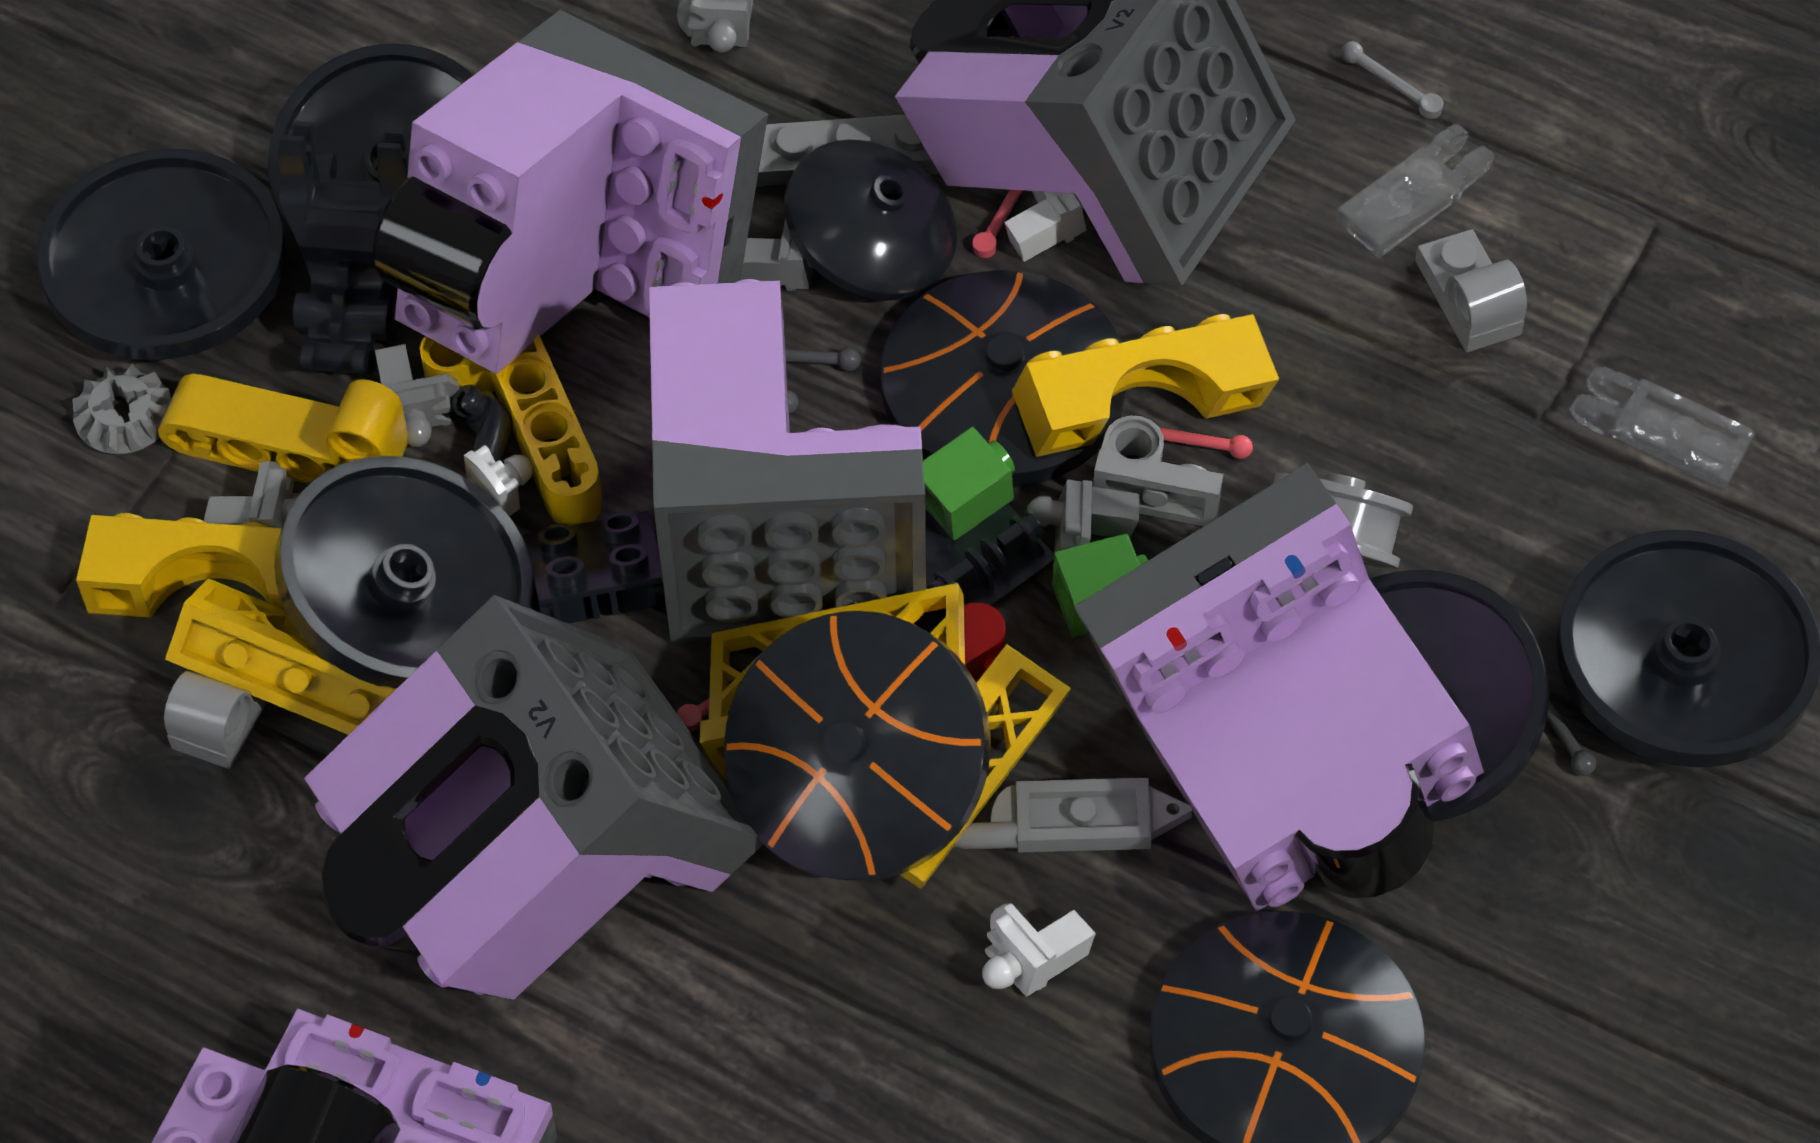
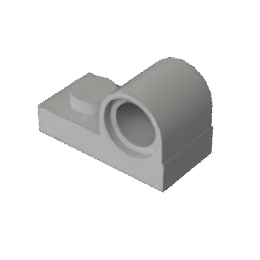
(1477, 297)
(1165, 489)
(210, 718)

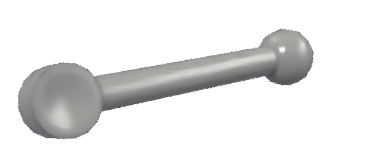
(1429, 104)

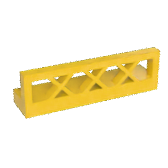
(262, 652)
(995, 688)

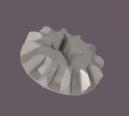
(99, 422)

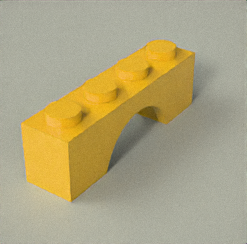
(1213, 366)
(139, 562)

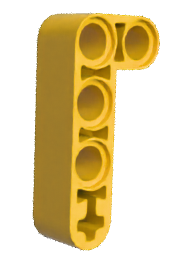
(535, 419)
(256, 425)

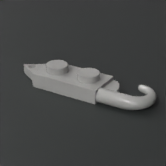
(1076, 816)

